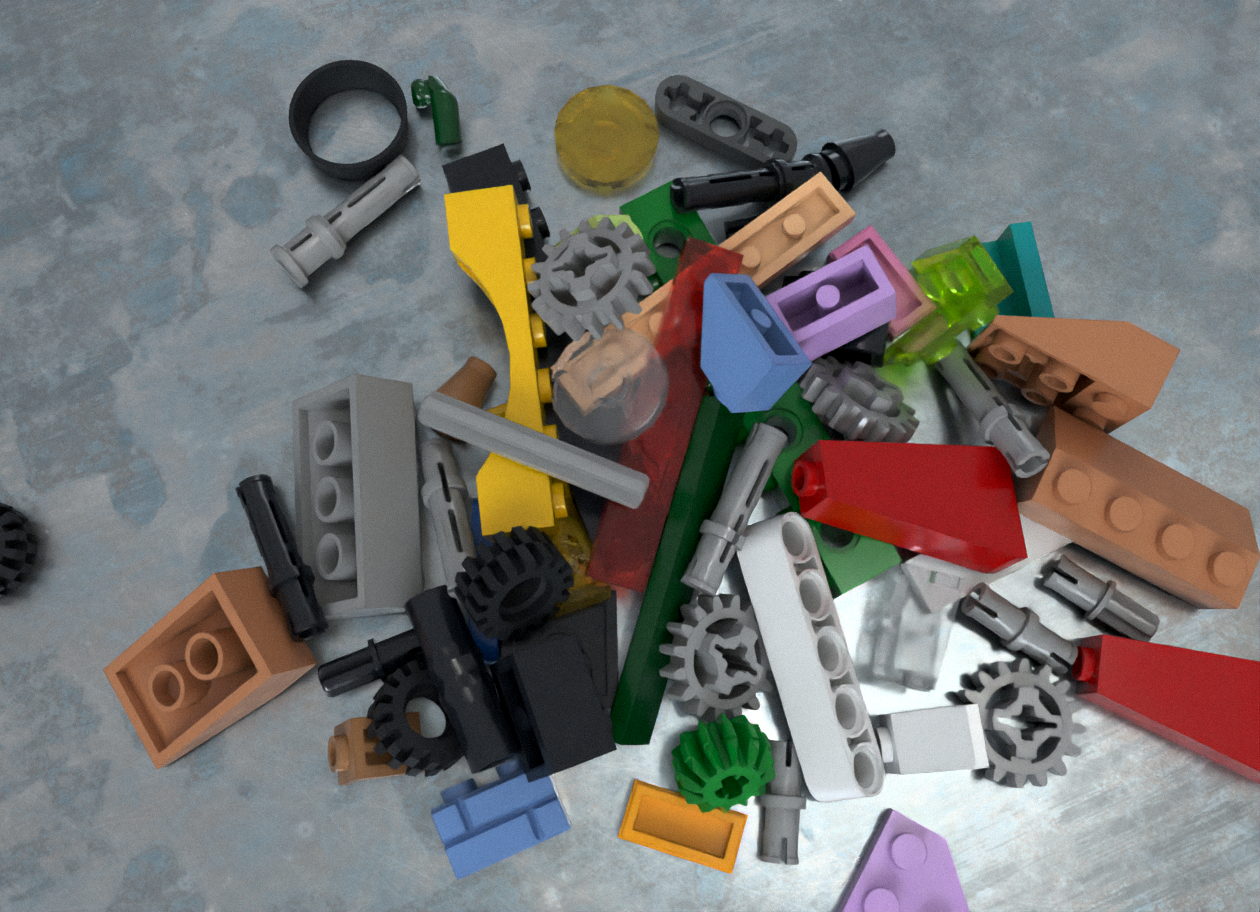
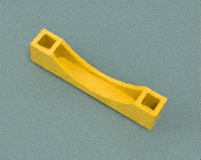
(488, 245)

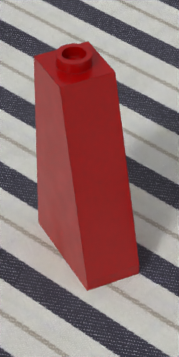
(916, 496)
(1178, 693)

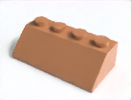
(1140, 514)

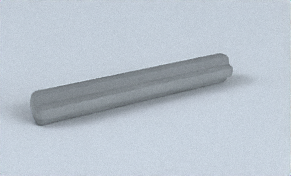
(534, 449)

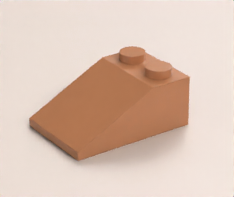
(207, 664)

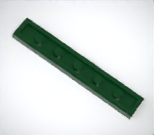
(694, 500)

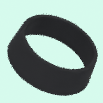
(334, 78)

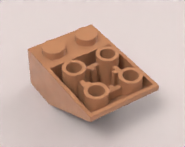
(1083, 366)

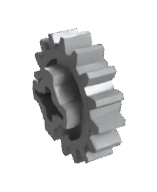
(595, 274)
(858, 402)
(716, 660)
(1021, 699)

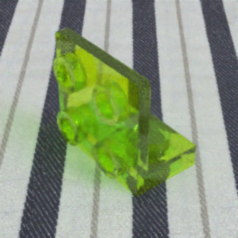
(968, 293)

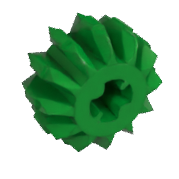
(723, 763)

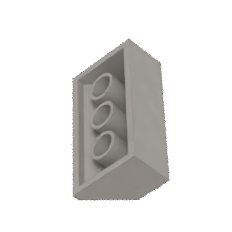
(358, 495)

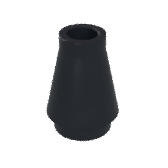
(857, 157)

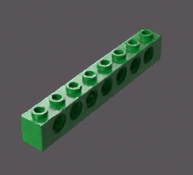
(860, 556)

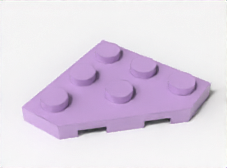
(905, 872)

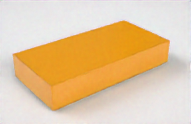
(670, 825)

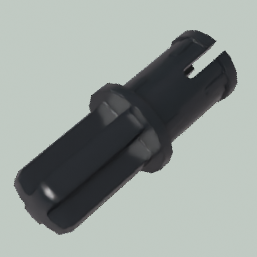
(369, 663)

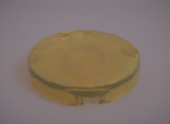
(606, 136)

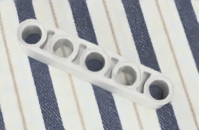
(810, 660)

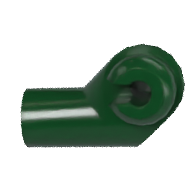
(444, 109)

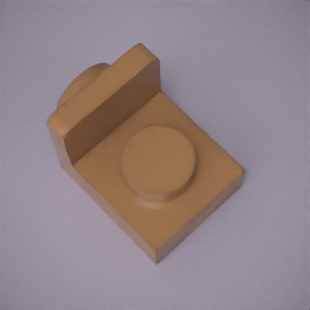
(353, 753)

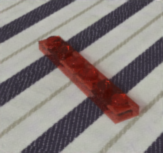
(630, 536)

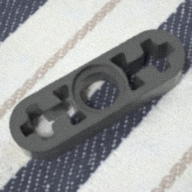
(719, 104)

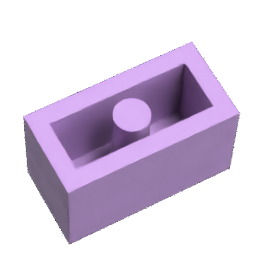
(836, 303)

